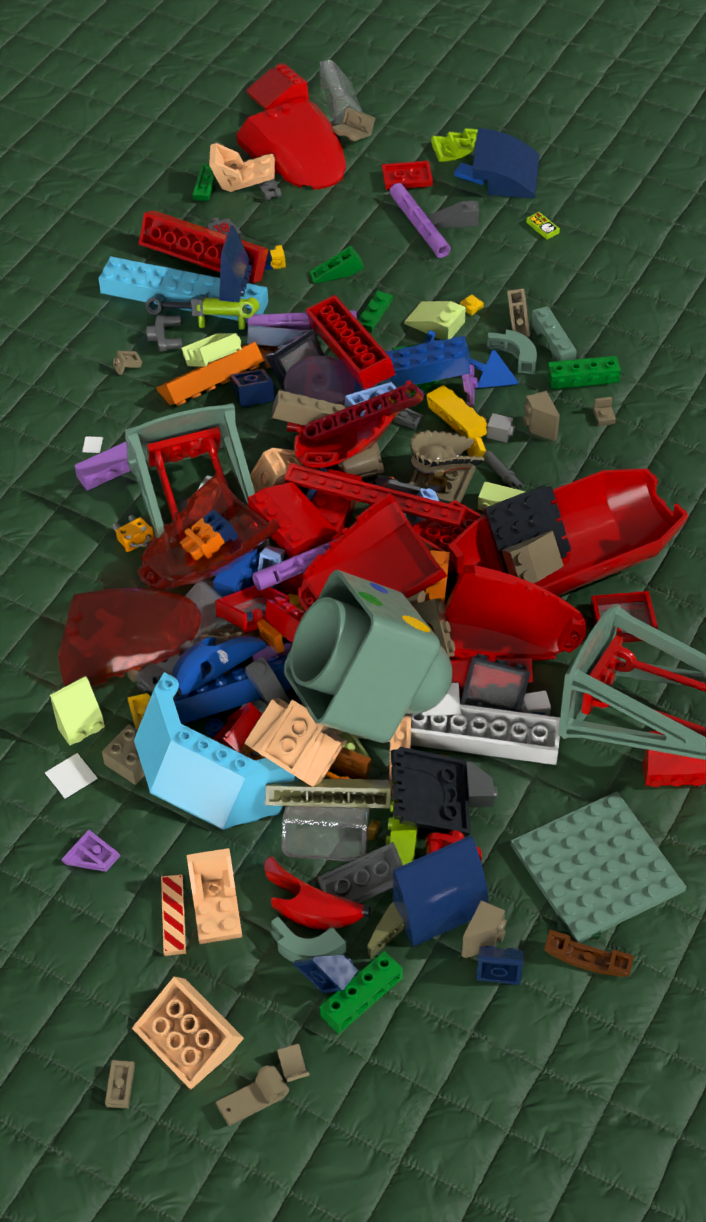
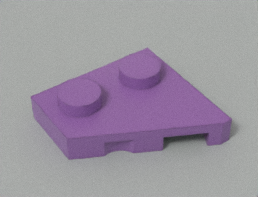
(470, 383)
(91, 853)

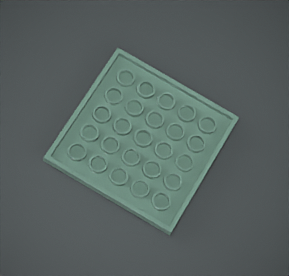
(597, 866)

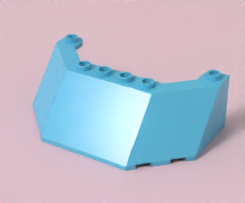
(199, 771)

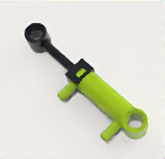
(203, 306)

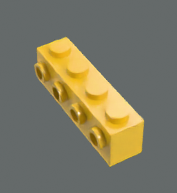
(456, 413)

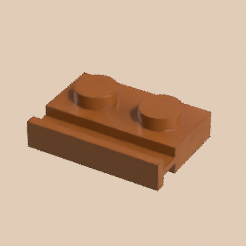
(351, 764)

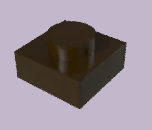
(437, 483)

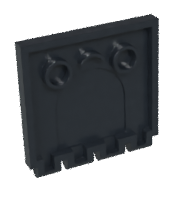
(525, 518)
(430, 791)

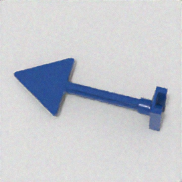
(494, 373)

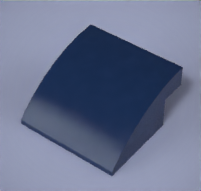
(506, 164)
(439, 890)

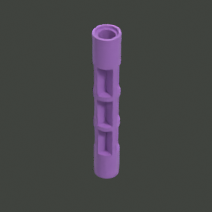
(419, 220)
(283, 320)
(286, 569)

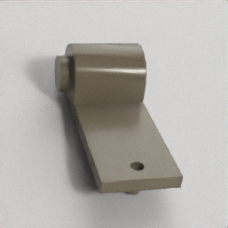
(264, 1092)

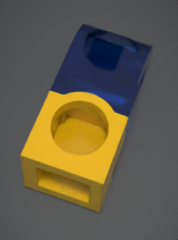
(275, 258)

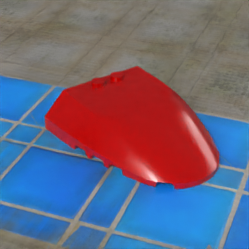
(300, 141)
(343, 445)
(378, 549)
(509, 617)

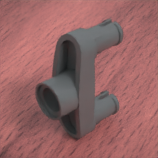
(157, 333)

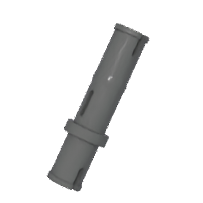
(506, 475)

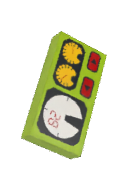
(543, 225)

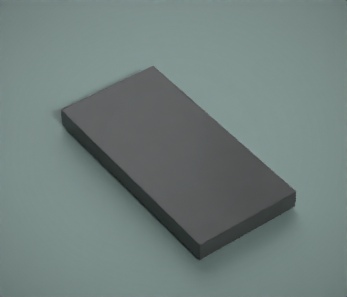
(363, 876)

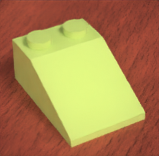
(437, 316)
(77, 711)

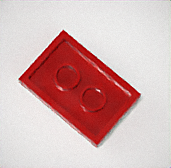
(408, 174)

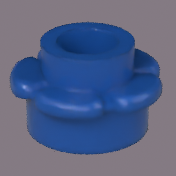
(211, 724)

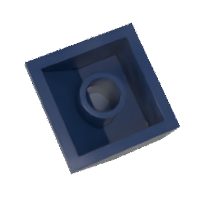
(252, 387)
(500, 965)
(327, 972)

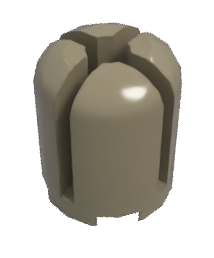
(364, 464)

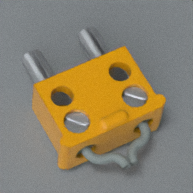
(134, 534)

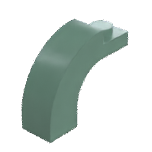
(518, 346)
(298, 948)

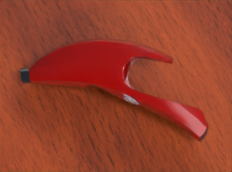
(312, 906)

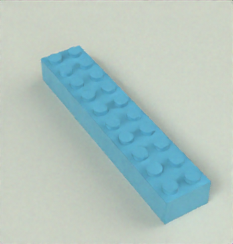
(143, 281)

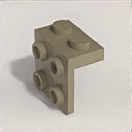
(355, 125)

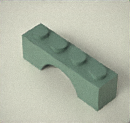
(546, 324)

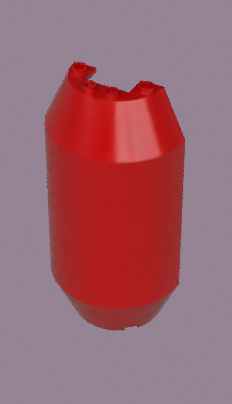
(609, 523)

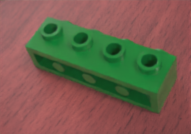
(583, 372)
(361, 992)

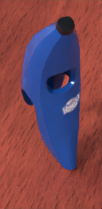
(193, 663)

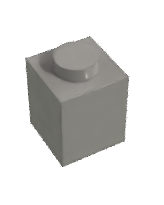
(500, 428)

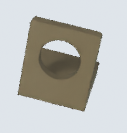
(292, 1062)

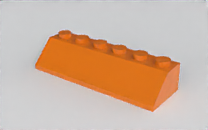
(206, 377)

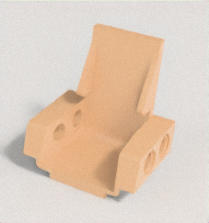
(295, 741)

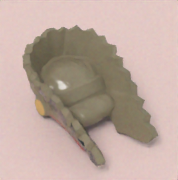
(438, 452)

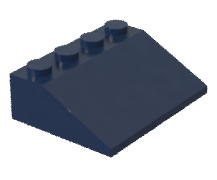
(234, 268)

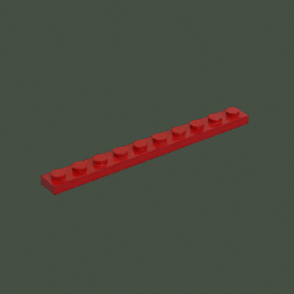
(371, 493)

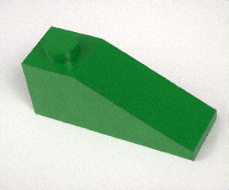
(339, 266)

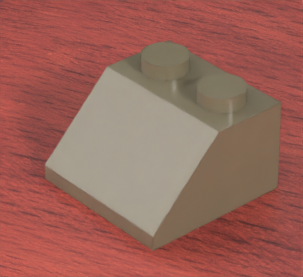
(541, 416)
(484, 929)

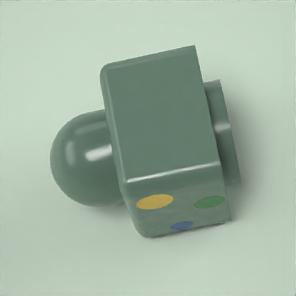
(366, 659)

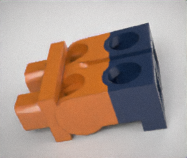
(208, 535)

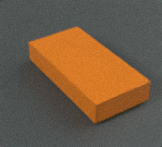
(270, 636)

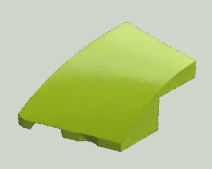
(454, 145)

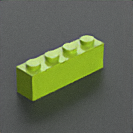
(403, 837)

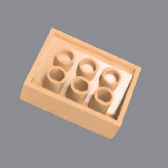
(187, 1032)

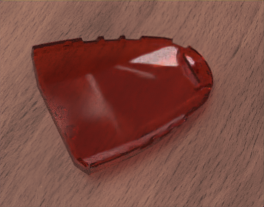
(170, 566)
(123, 630)

